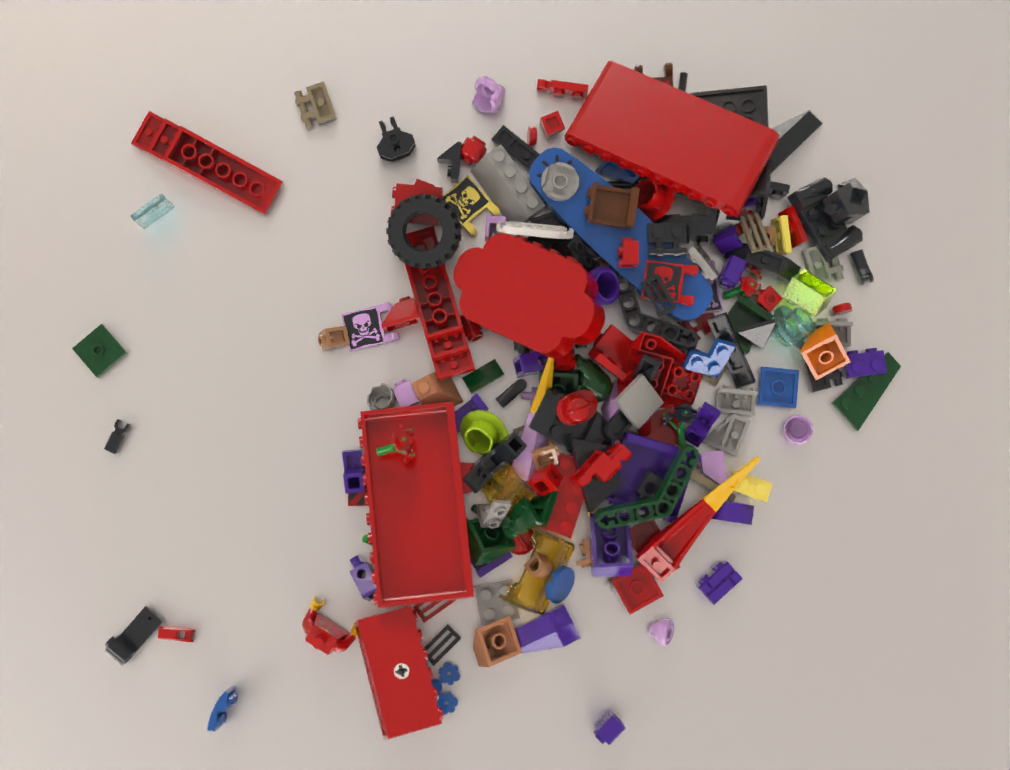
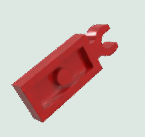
(562, 88)

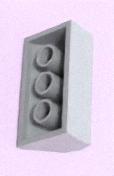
(507, 186)

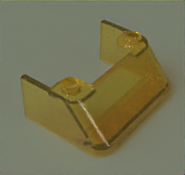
(530, 591)

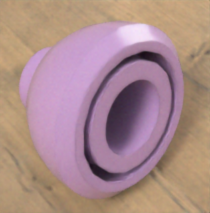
(662, 631)

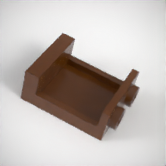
(611, 206)

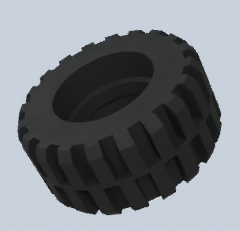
(398, 224)

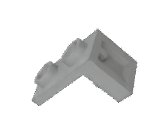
(492, 514)

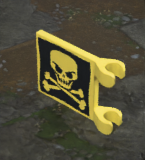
(469, 202)

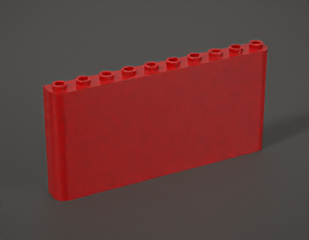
(672, 138)
(416, 507)

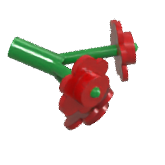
(747, 286)
(401, 443)

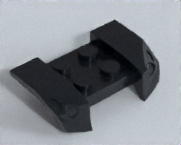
(548, 424)

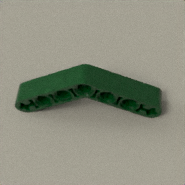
(660, 496)

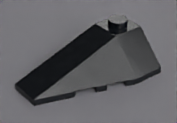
(791, 136)

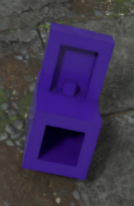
(698, 429)
(353, 471)
(735, 513)

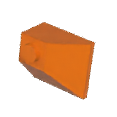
(824, 352)

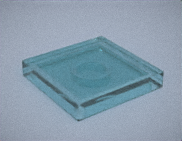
(152, 211)

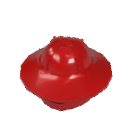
(654, 199)

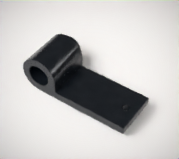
(133, 637)

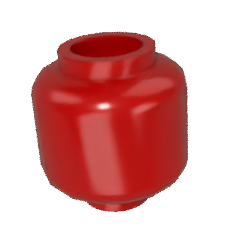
(473, 150)

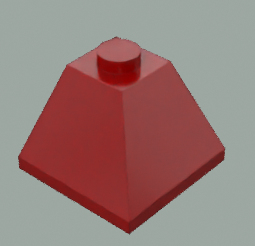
(401, 315)

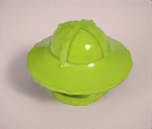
(482, 431)

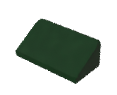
(483, 376)

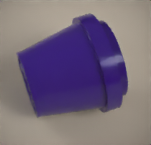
(607, 285)

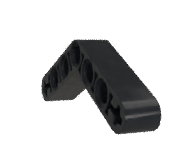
(645, 320)

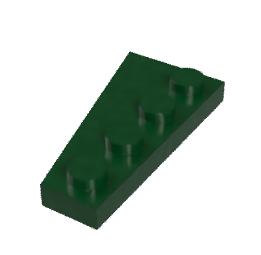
(864, 393)

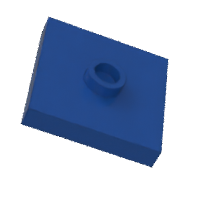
(778, 387)

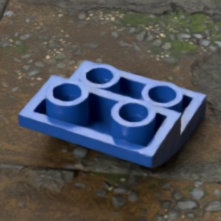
(219, 712)

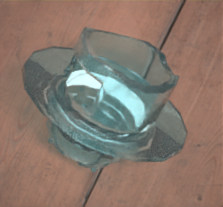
(792, 326)

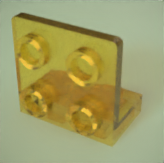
(507, 486)

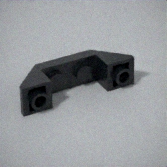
(767, 261)

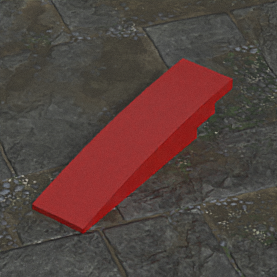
(206, 162)
(439, 312)

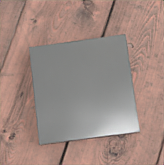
(638, 401)

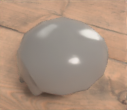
(381, 397)

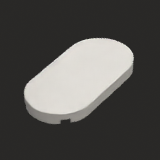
(535, 230)

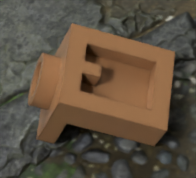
(333, 338)
(544, 456)
(585, 550)

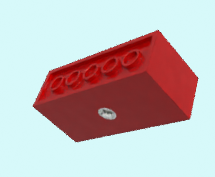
(405, 700)

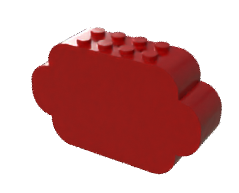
(529, 295)

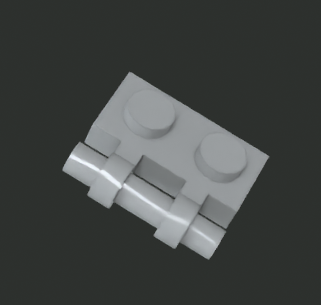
(819, 267)

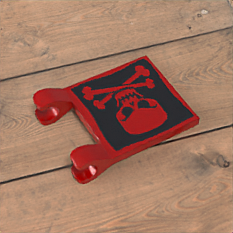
(672, 278)

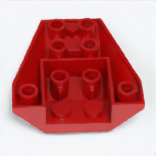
(671, 380)

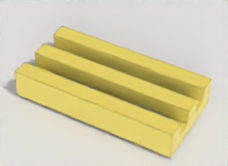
(782, 235)

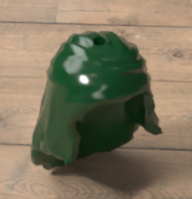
(593, 378)

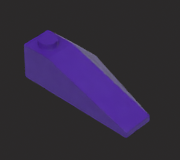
(547, 631)

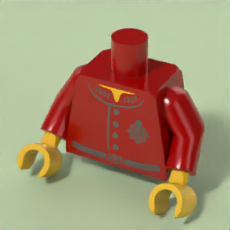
(324, 633)

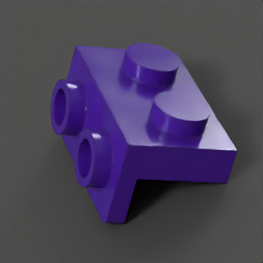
(865, 364)

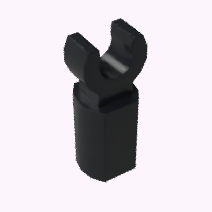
(116, 437)

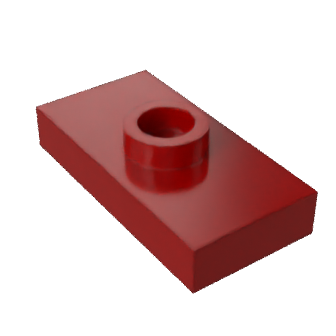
(796, 229)

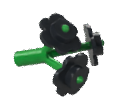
(684, 414)

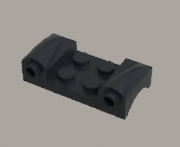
(828, 236)

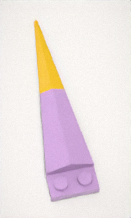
(524, 463)

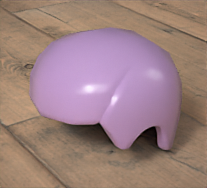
(798, 429)

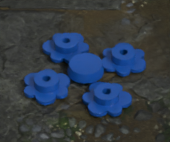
(449, 679)

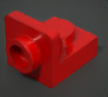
(769, 299)

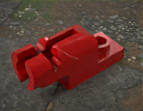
(602, 465)

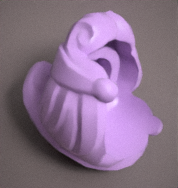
(488, 95)

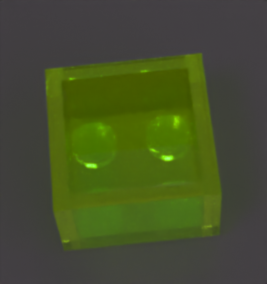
(809, 293)

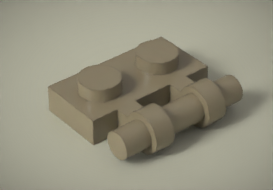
(320, 102)

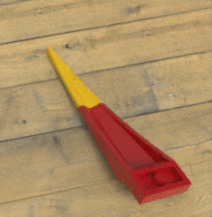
(673, 542)

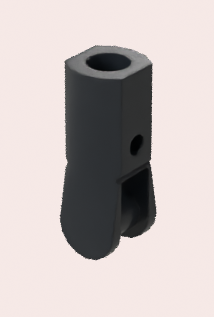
(860, 263)
(511, 393)

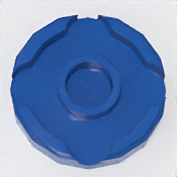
(560, 585)

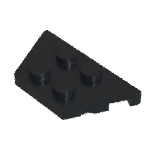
(595, 491)

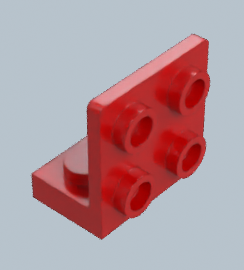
(611, 351)

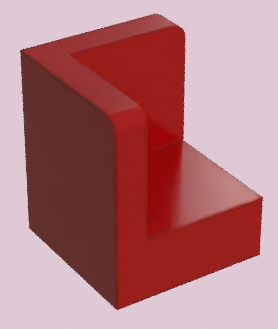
(551, 124)

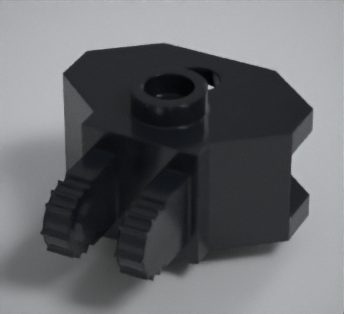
(393, 141)

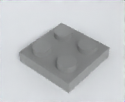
(491, 606)

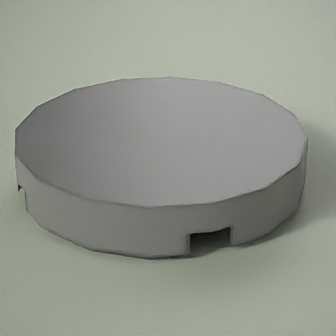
(560, 181)

